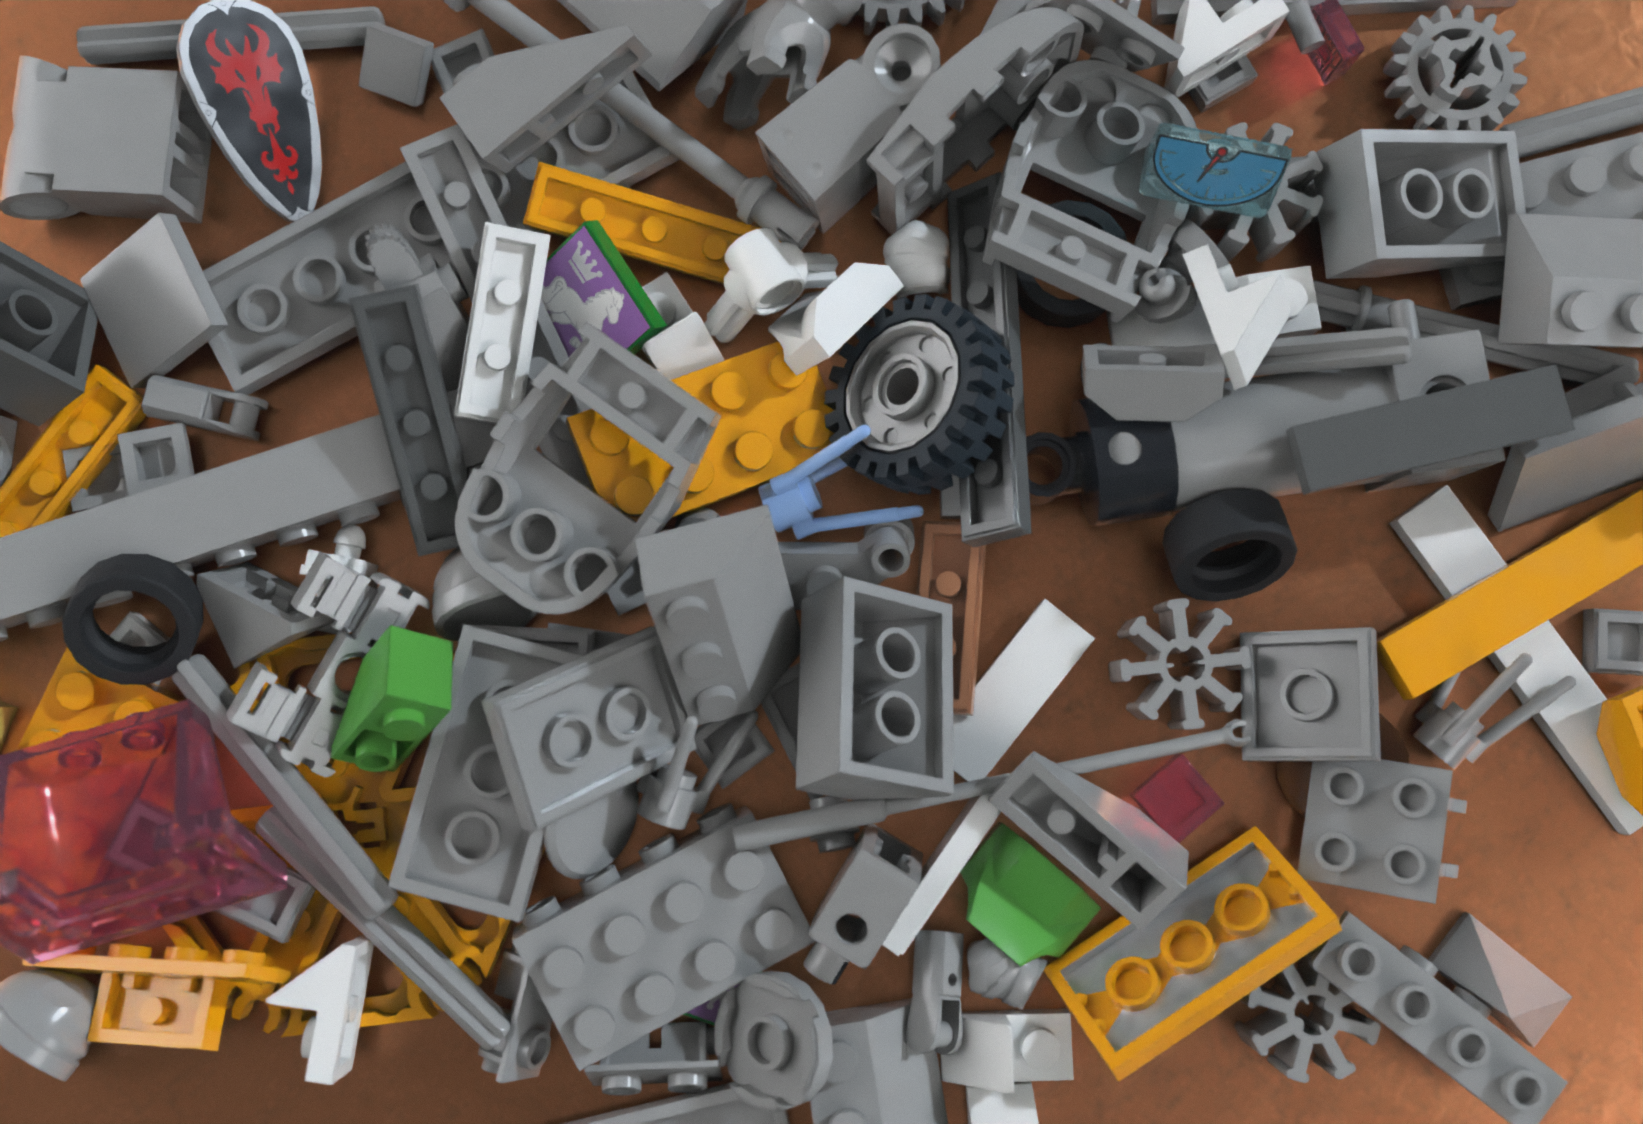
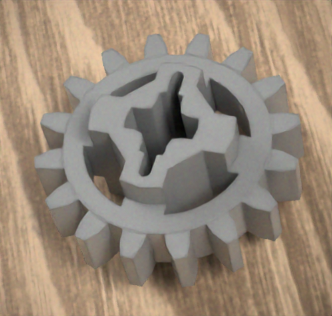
(1426, 65)

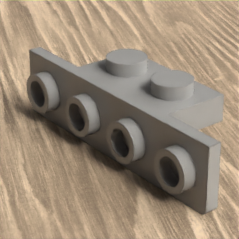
(1437, 1022)

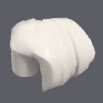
(919, 258)

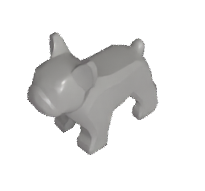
(769, 43)

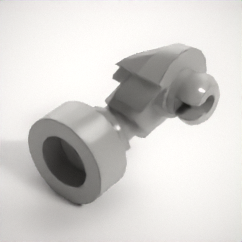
(1167, 288)

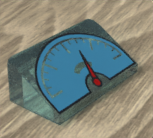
(1213, 170)

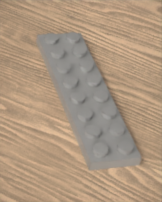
(294, 286)

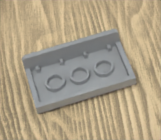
(659, 935)

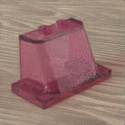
(121, 834)

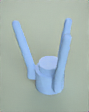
(795, 497)

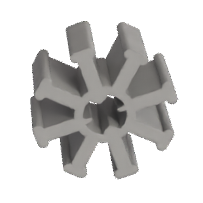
(1288, 210)
(1180, 689)
(1299, 1036)

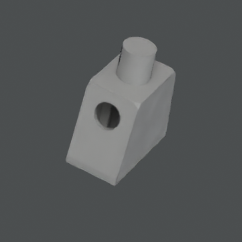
(872, 884)

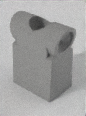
(828, 133)
(104, 144)

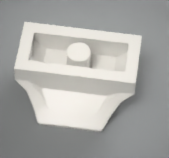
(828, 318)

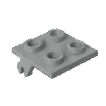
(1116, 33)
(1378, 827)

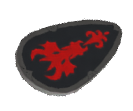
(255, 100)

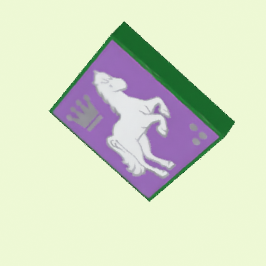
(594, 285)

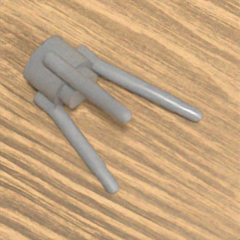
(1454, 731)
(671, 792)

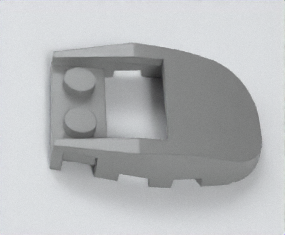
(988, 87)
(1092, 138)
(542, 529)

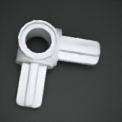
(764, 280)

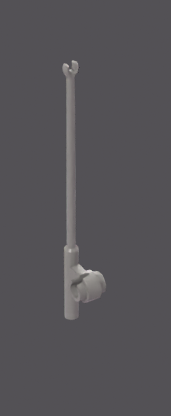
(835, 820)

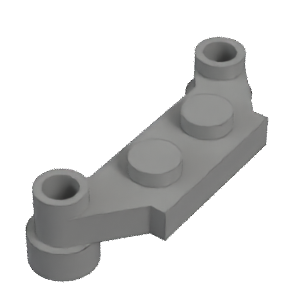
(814, 565)

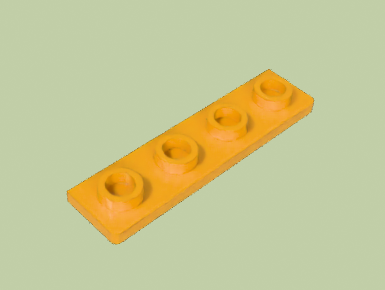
(163, 1000)

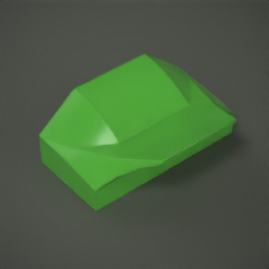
(1023, 898)

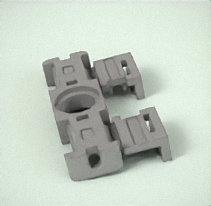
(309, 719)

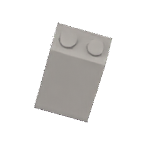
(1416, 200)

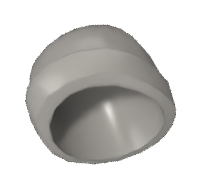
(468, 598)
(47, 1019)

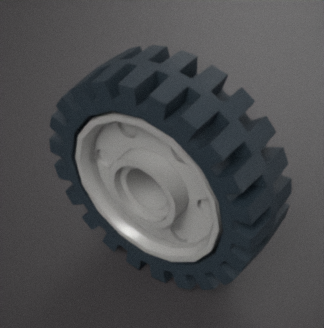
(926, 389)

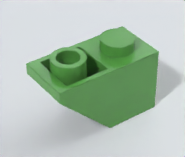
(395, 699)

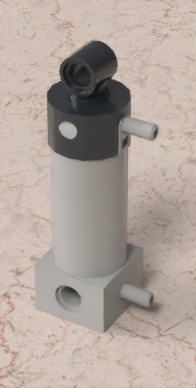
(1241, 440)

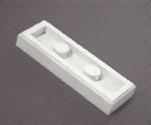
(501, 323)
(1016, 688)
(943, 869)

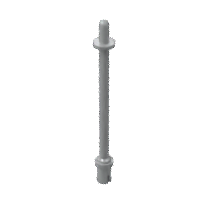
(754, 196)

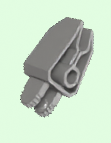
(440, 290)

